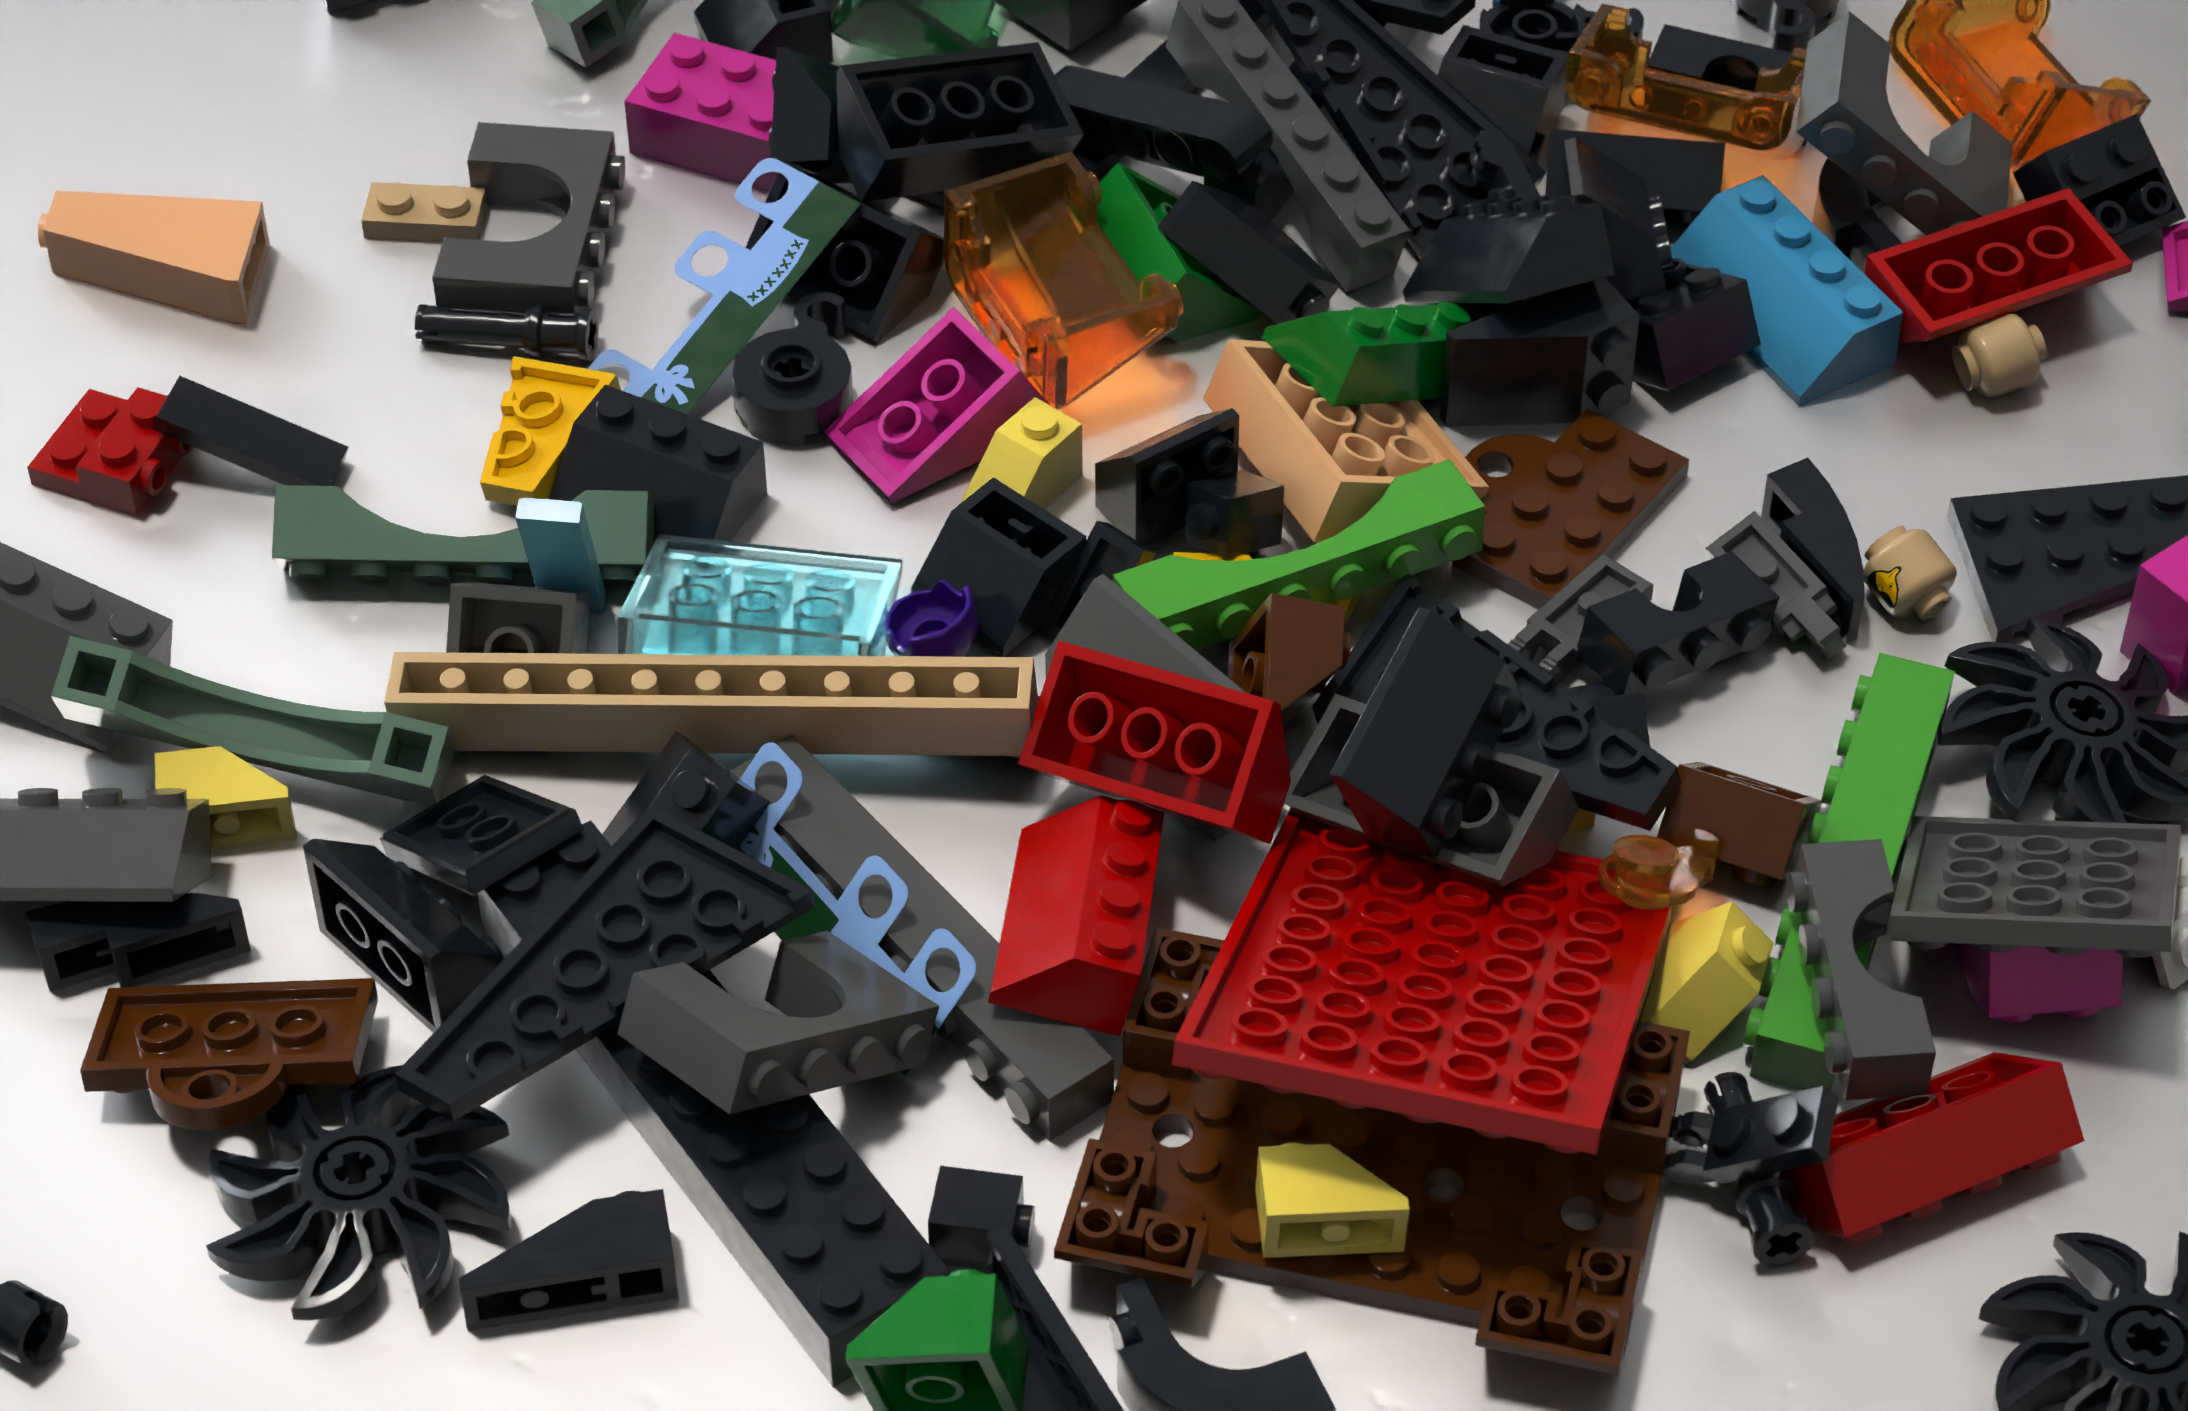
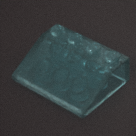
(757, 601)

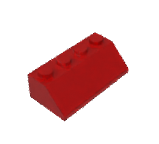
(1995, 265)
(1161, 741)
(1079, 914)
(1918, 1149)

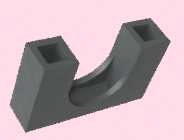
(1851, 123)
(547, 170)
(840, 1026)

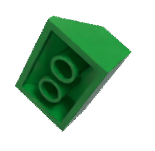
(1130, 218)
(1370, 352)

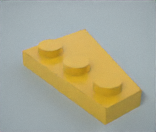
(536, 427)

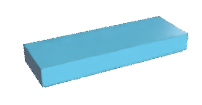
(560, 547)

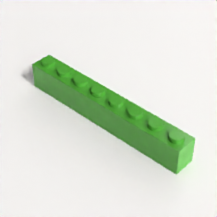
(1868, 800)

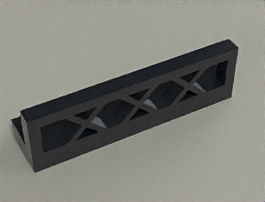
(1057, 1365)

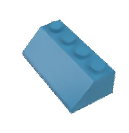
(1811, 304)

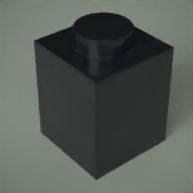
(1234, 513)
(970, 1205)

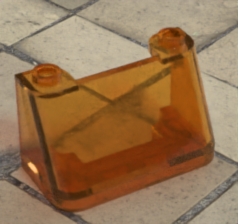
(1992, 63)
(1613, 82)
(1049, 279)

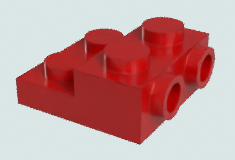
(109, 452)

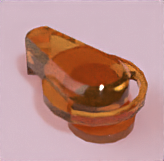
(1655, 872)

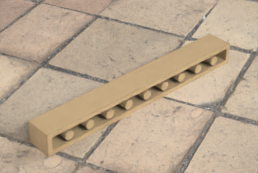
(719, 701)

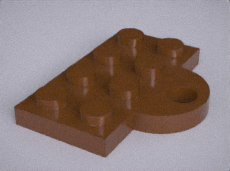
(1565, 502)
(228, 1044)

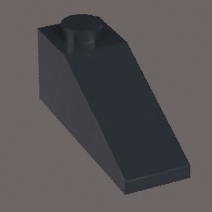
(588, 1261)

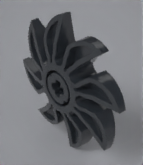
(2070, 727)
(357, 1195)
(2096, 1343)

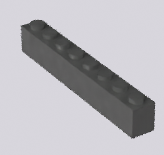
(1041, 1065)

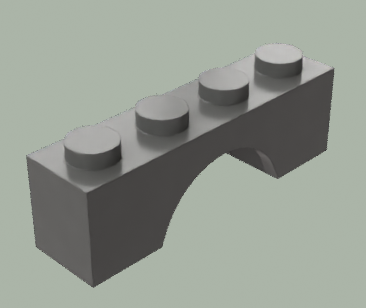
(1874, 1033)

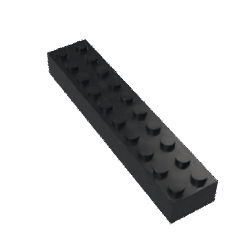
(766, 1179)

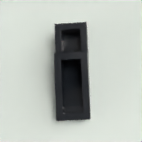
(1817, 529)
(135, 938)

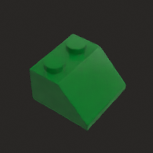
(944, 1349)

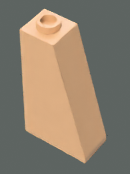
(161, 248)

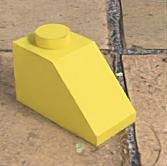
(1033, 454)
(243, 800)
(1707, 974)
(1325, 1204)

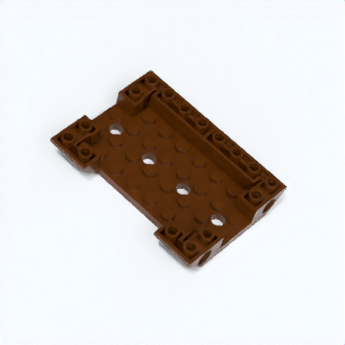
(1479, 1261)

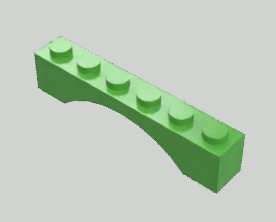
(1414, 527)

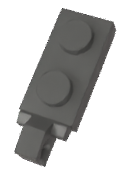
(1803, 598)

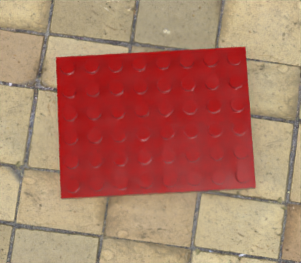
(1428, 988)

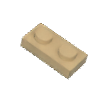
(423, 212)

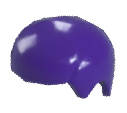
(933, 622)

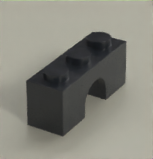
(1713, 58)
(1716, 615)

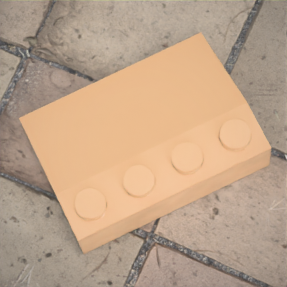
(1325, 456)

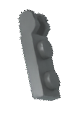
(1561, 619)

